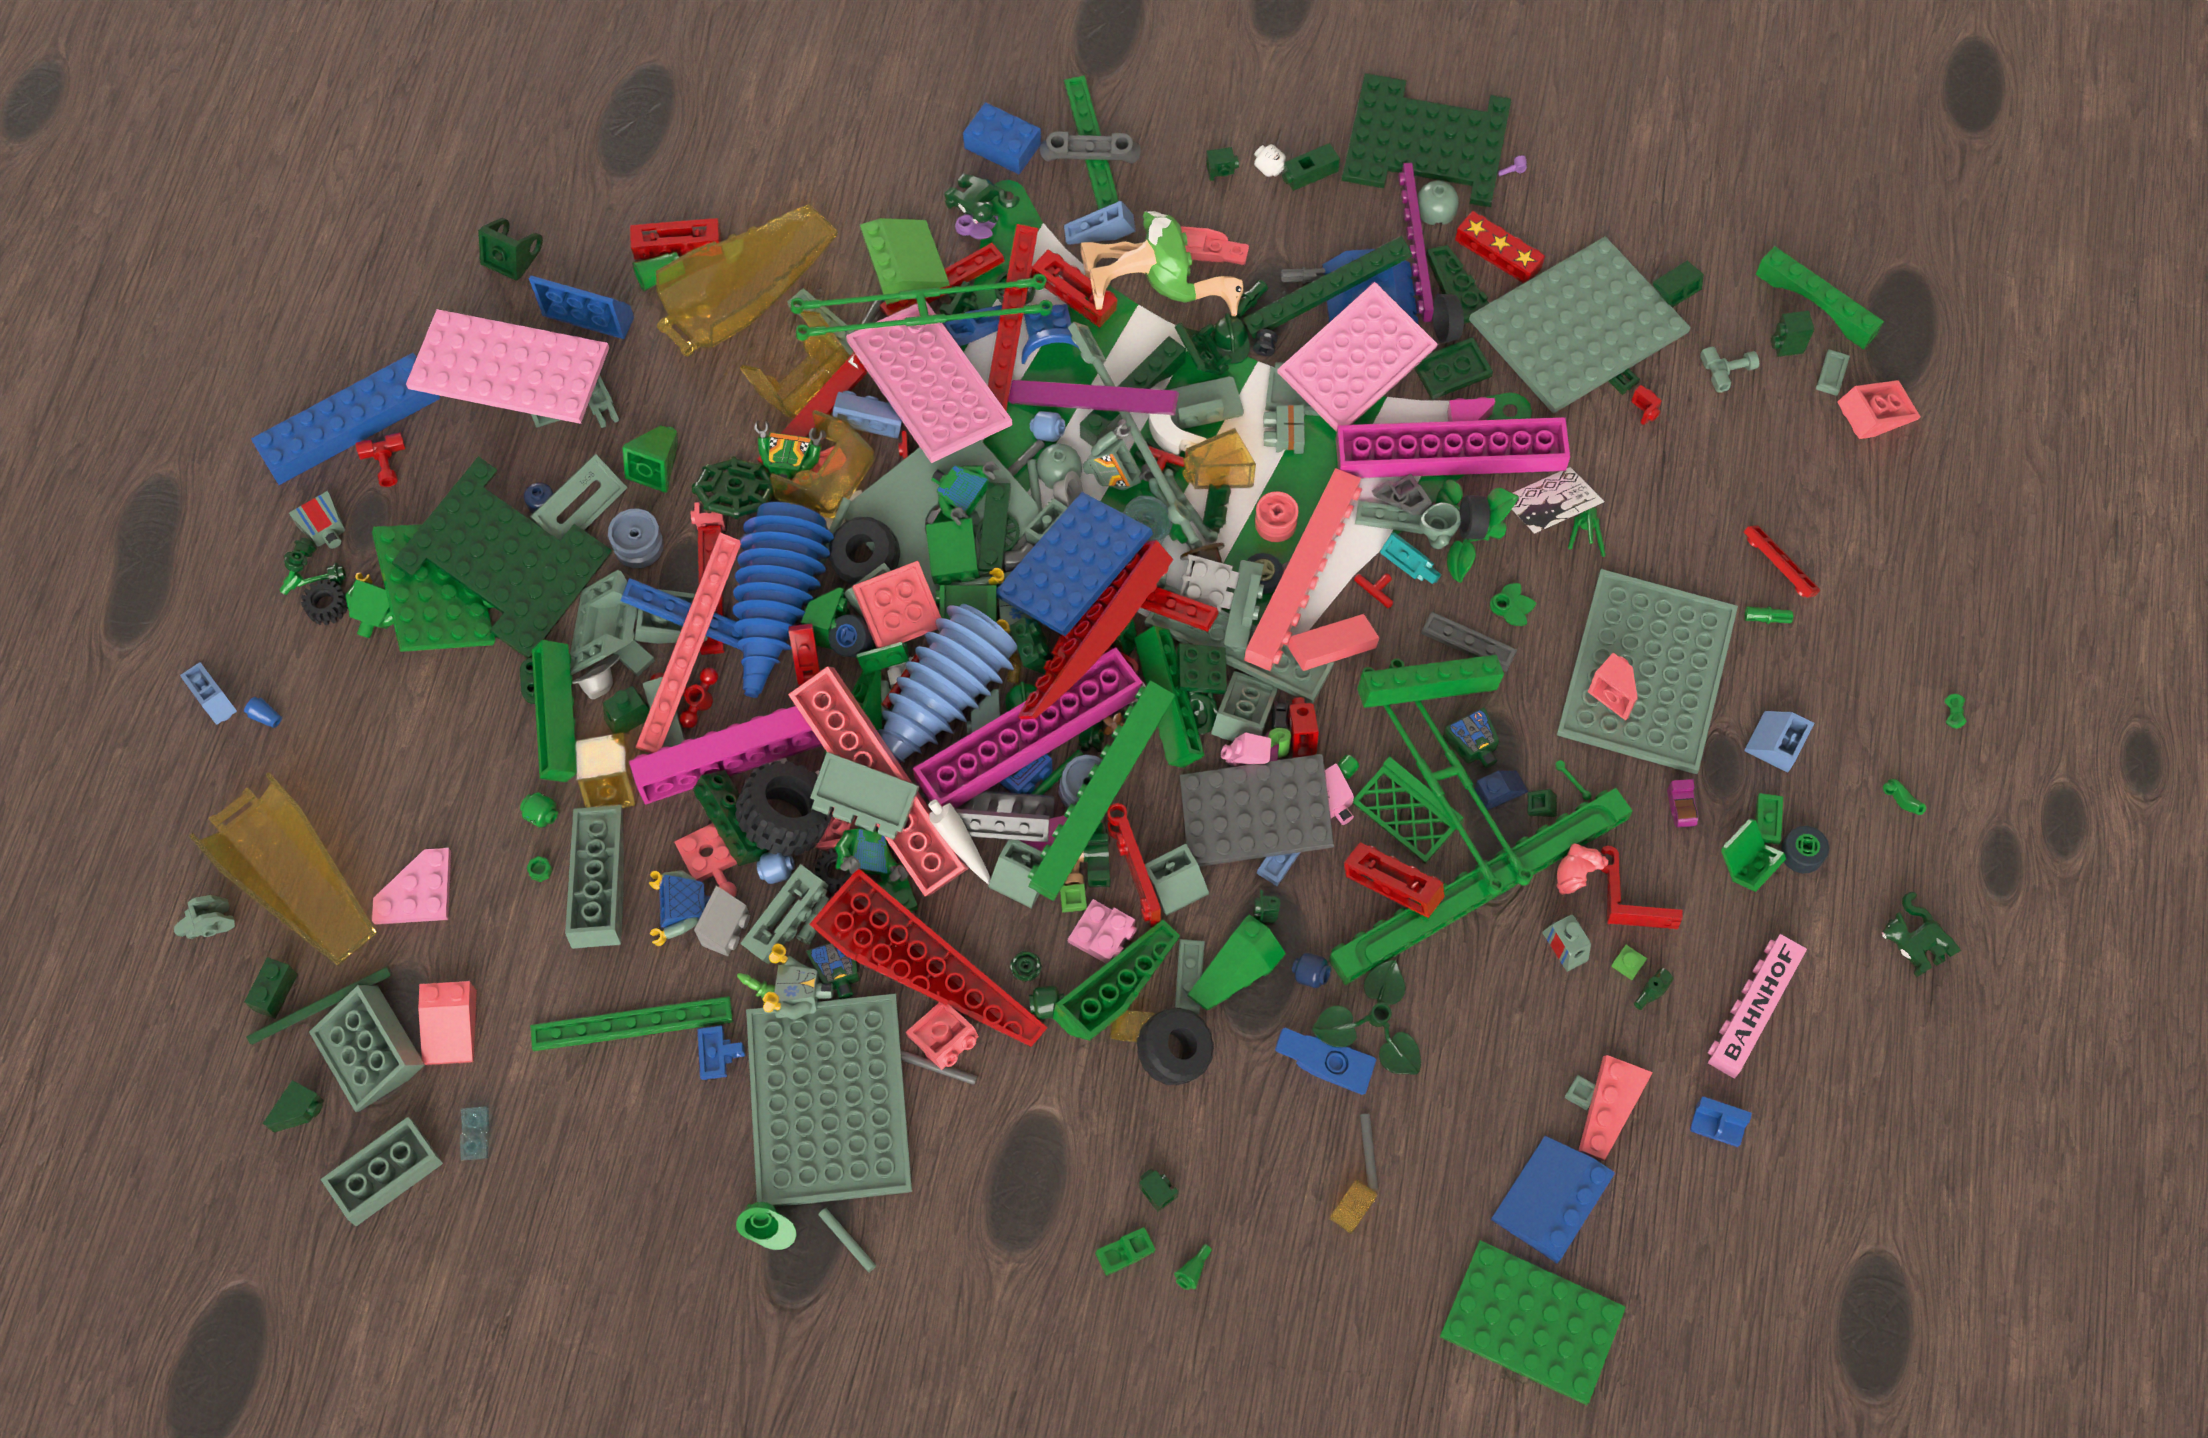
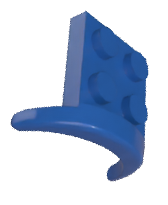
(1047, 329)

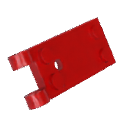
(1128, 847)

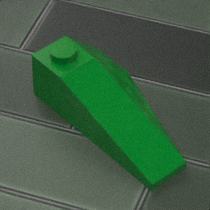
(1243, 959)

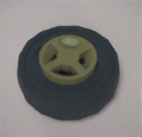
(1272, 569)

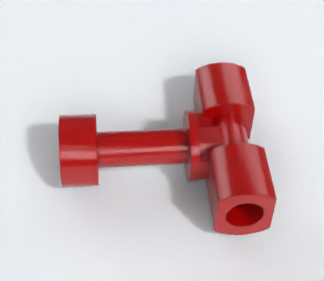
(382, 451)

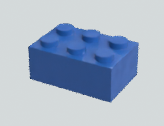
(1002, 138)

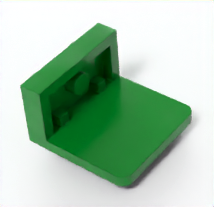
(1749, 858)

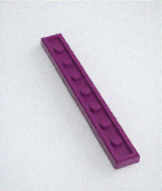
(1093, 397)

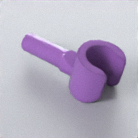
(1520, 166)

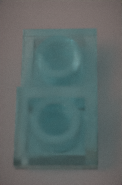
(475, 1133)

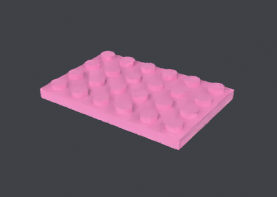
(1357, 358)

